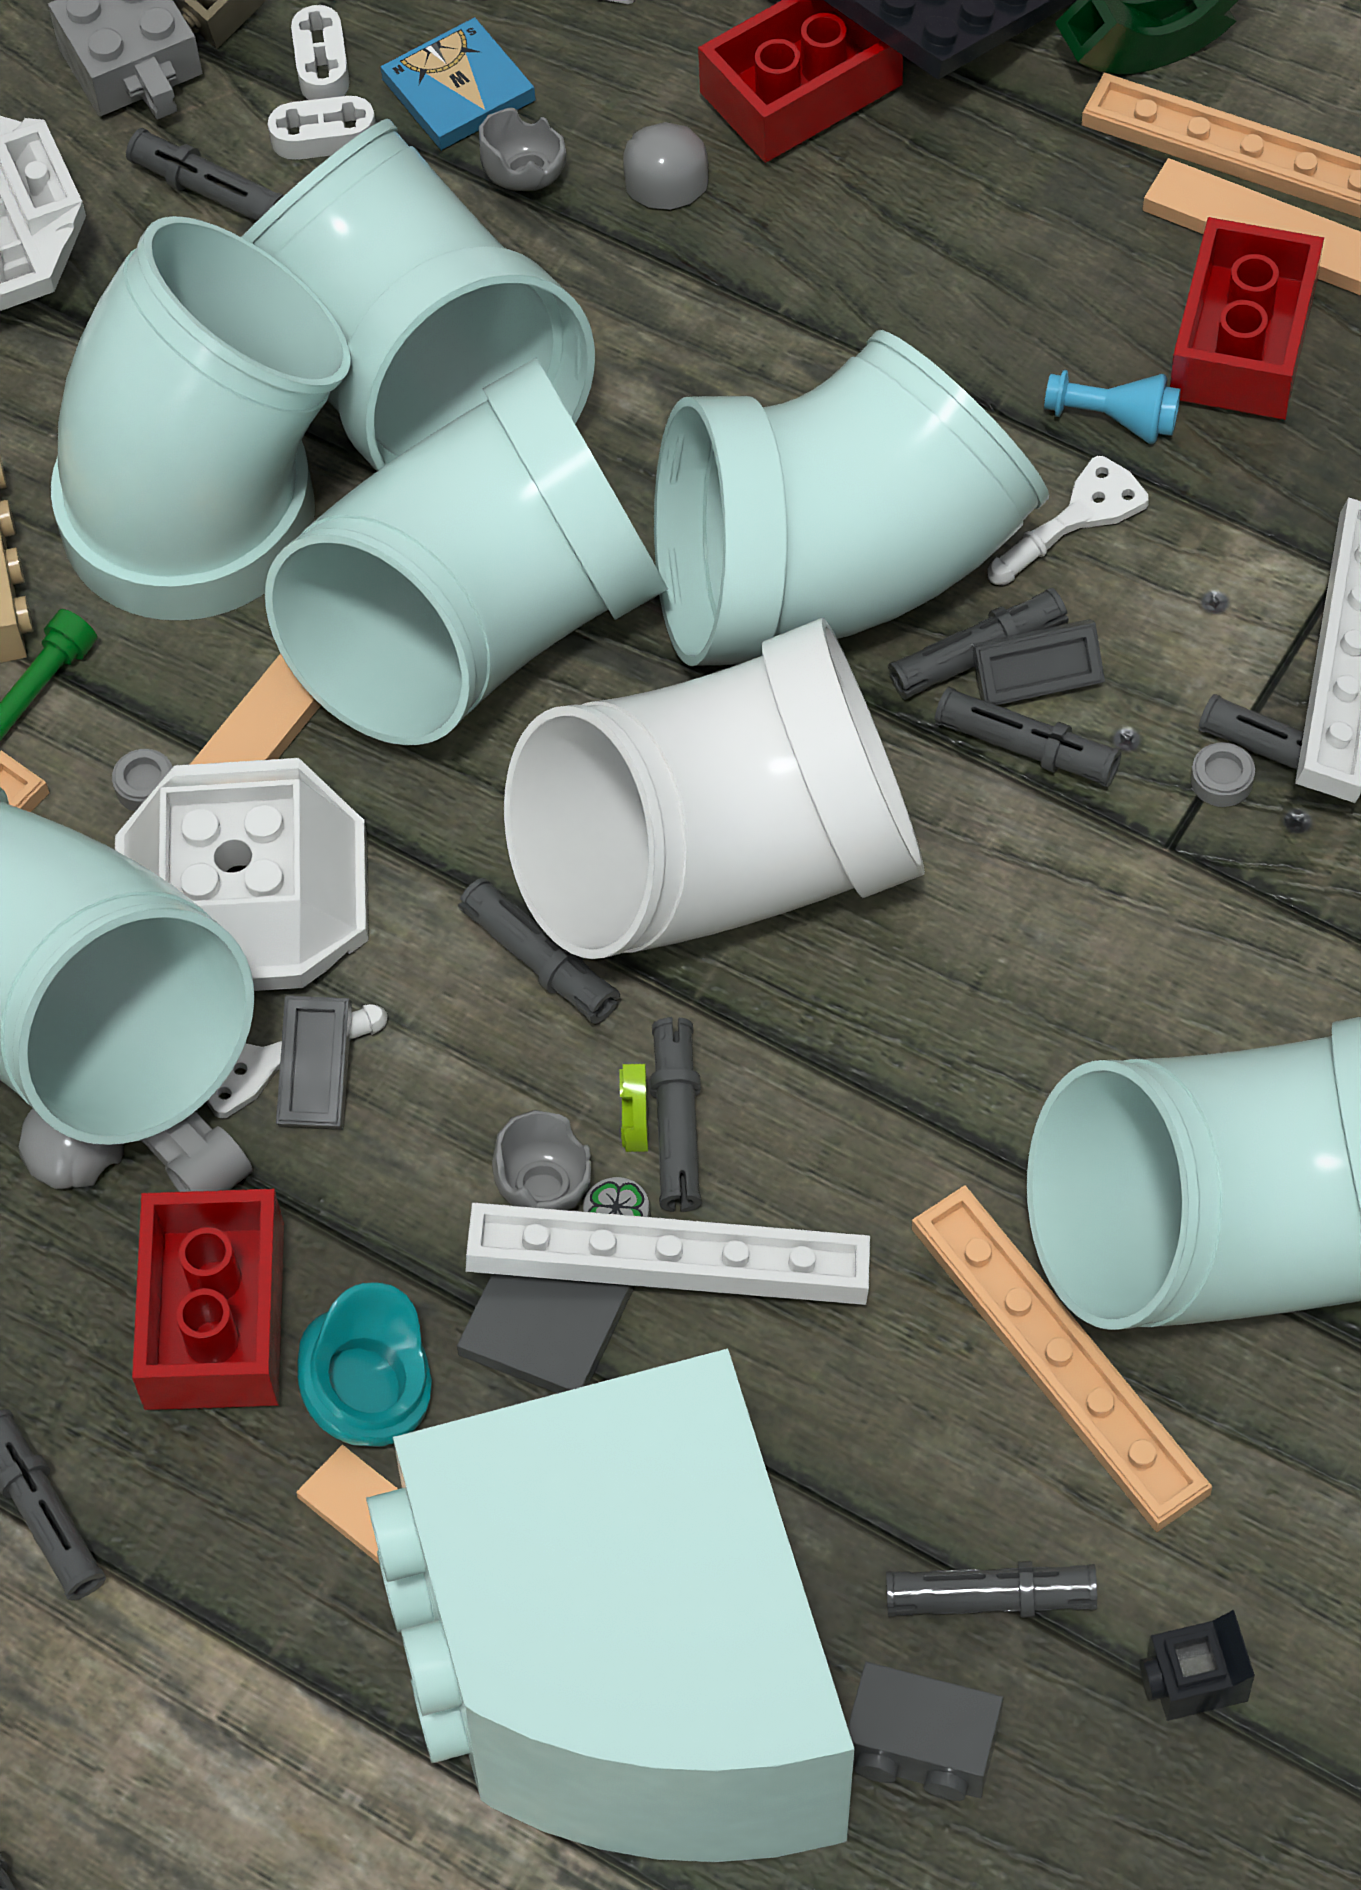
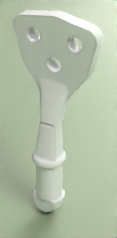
(1079, 514)
(264, 1061)

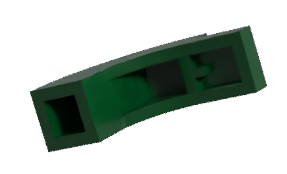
(1141, 33)

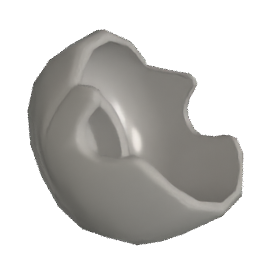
(520, 153)
(665, 166)
(61, 1159)
(541, 1162)

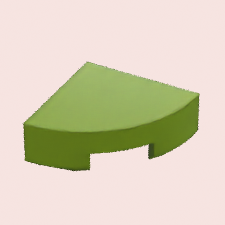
(634, 1107)

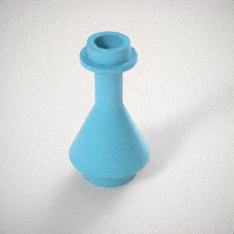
(1140, 406)

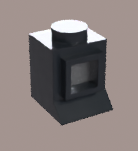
(1198, 1668)

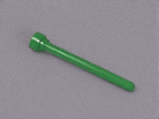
(66, 639)

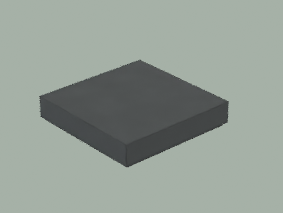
(544, 1328)

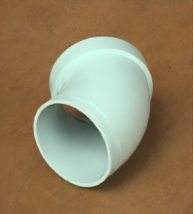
(418, 294)
(191, 422)
(829, 503)
(456, 567)
(111, 987)
(1202, 1184)

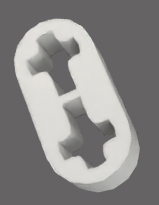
(310, 54)
(320, 126)

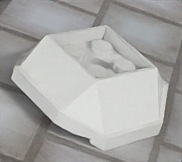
(37, 212)
(303, 853)

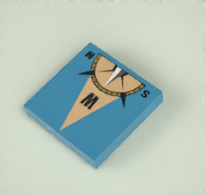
(457, 82)

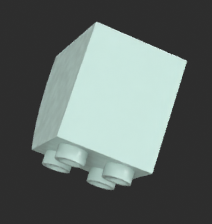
(618, 1621)

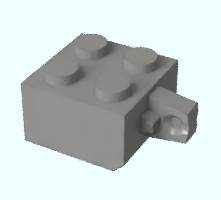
(126, 51)

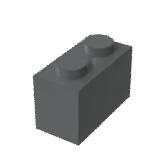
(923, 1731)

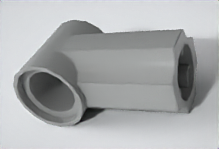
(200, 1156)

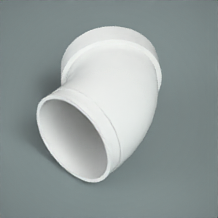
(706, 803)

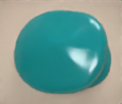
(365, 1367)

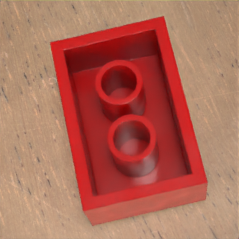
(794, 73)
(1246, 317)
(209, 1299)

